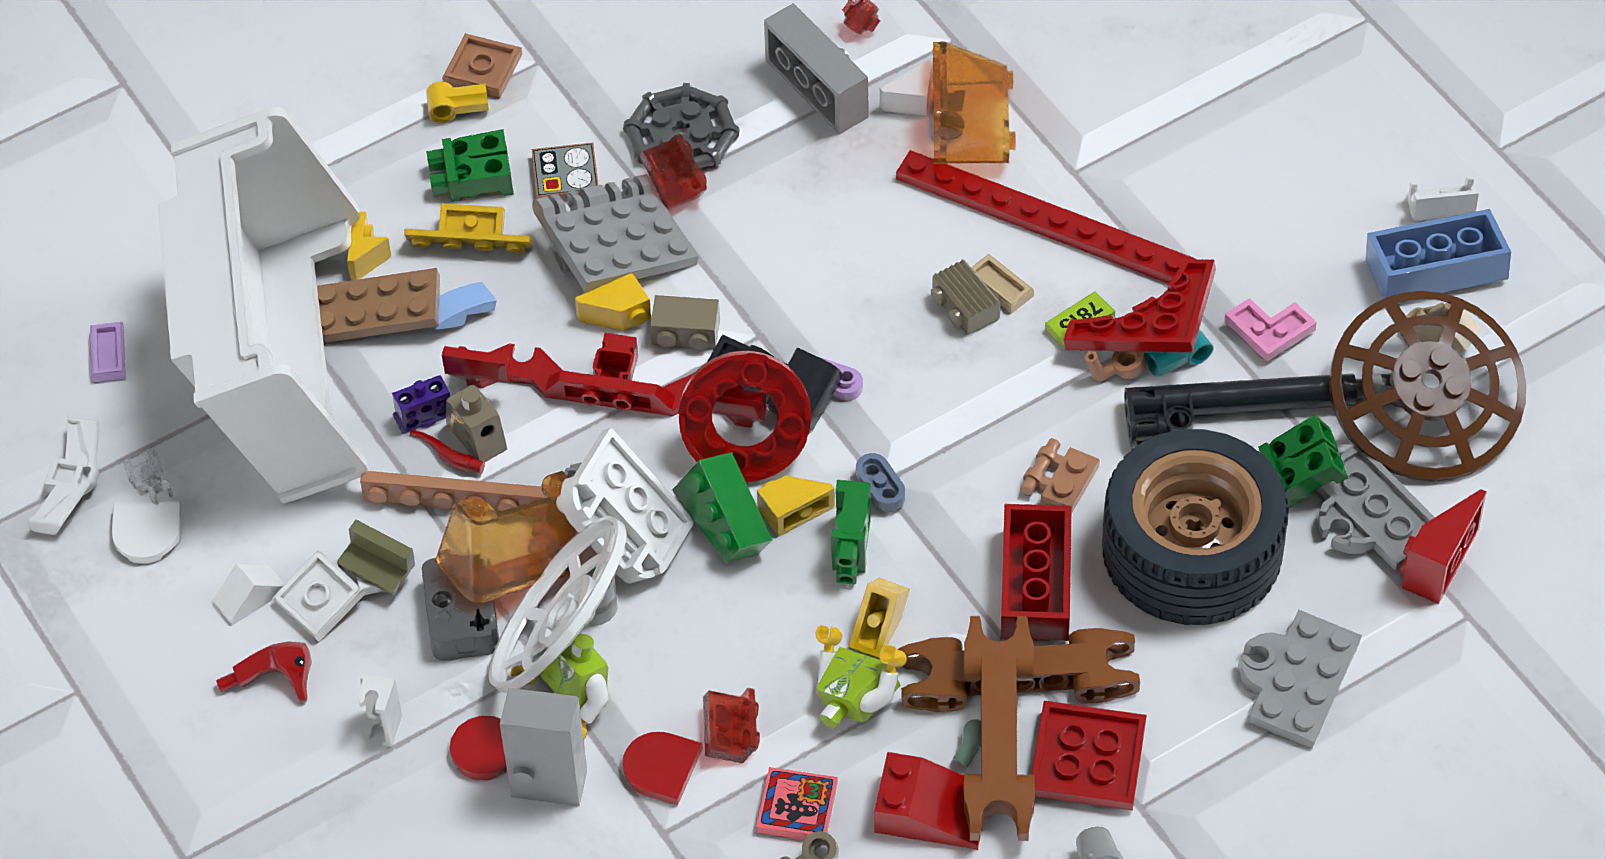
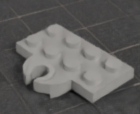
(1371, 509)
(1298, 676)

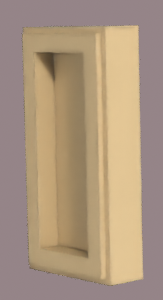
(1003, 283)

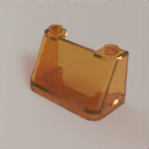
(970, 107)
(506, 550)

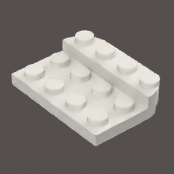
(621, 486)

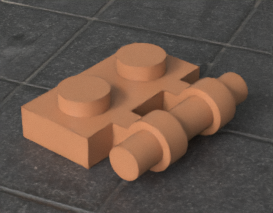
(1068, 482)

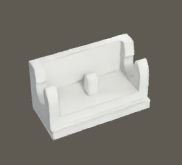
(1442, 202)
(382, 706)

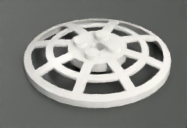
(568, 610)

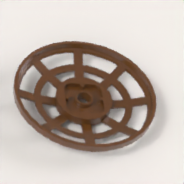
(1413, 394)

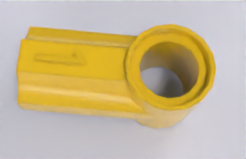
(448, 101)

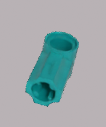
(1163, 362)

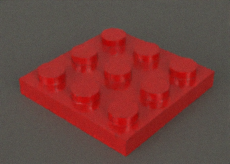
(1088, 755)

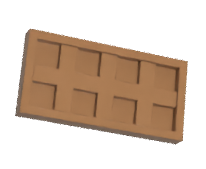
(379, 305)

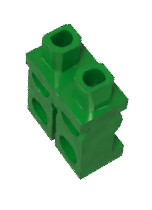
(472, 166)
(1305, 458)
(851, 531)

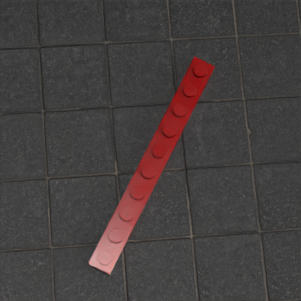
(1040, 217)

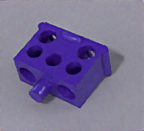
(421, 404)

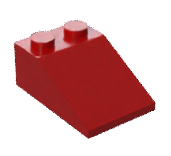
(1441, 547)
(922, 802)

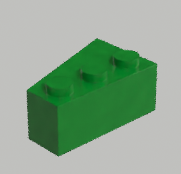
(723, 507)

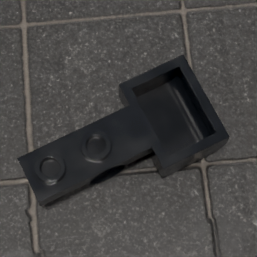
(815, 373)

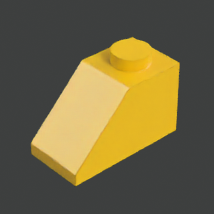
(615, 304)
(793, 502)
(878, 616)

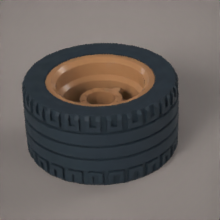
(1187, 559)

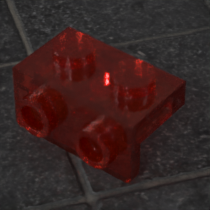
(674, 172)
(730, 725)

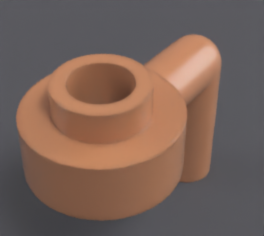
(1118, 366)

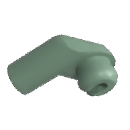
(970, 742)

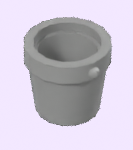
(1096, 844)

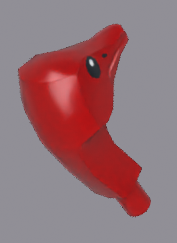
(287, 657)

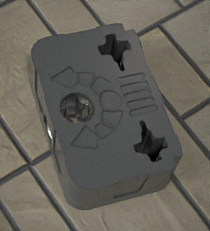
(455, 619)

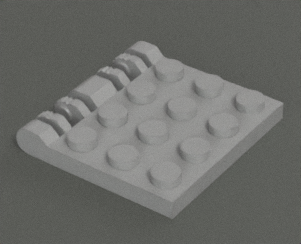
(614, 235)

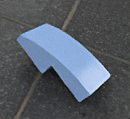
(464, 301)

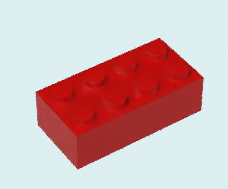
(1036, 570)

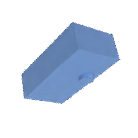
(1439, 254)

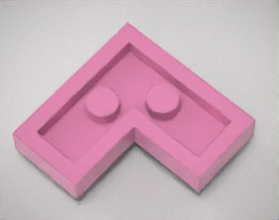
(1267, 334)

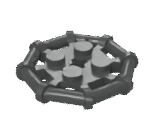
(683, 115)

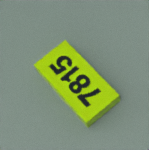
(1089, 307)

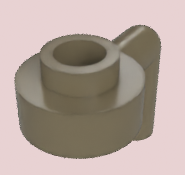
(816, 840)

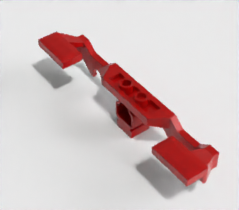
(608, 386)

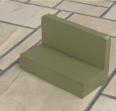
(376, 558)

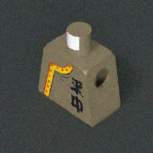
(467, 416)

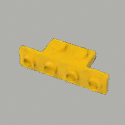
(470, 226)

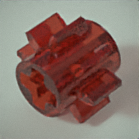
(861, 15)

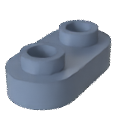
(883, 484)

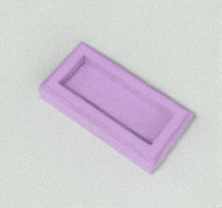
(108, 352)

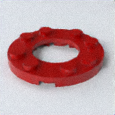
(758, 371)

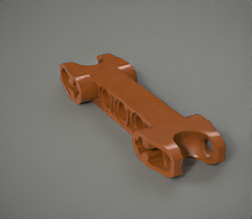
(1070, 666)
(999, 786)

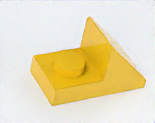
(366, 250)

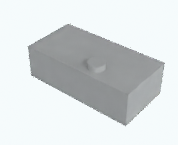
(816, 68)
(544, 746)

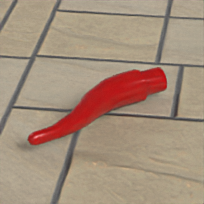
(453, 458)

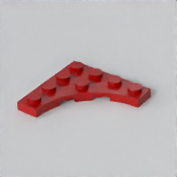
(1156, 324)

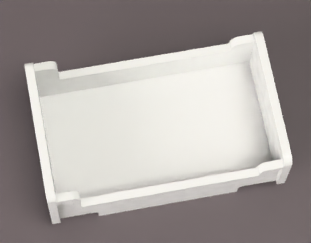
(244, 294)

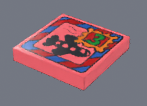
(796, 803)

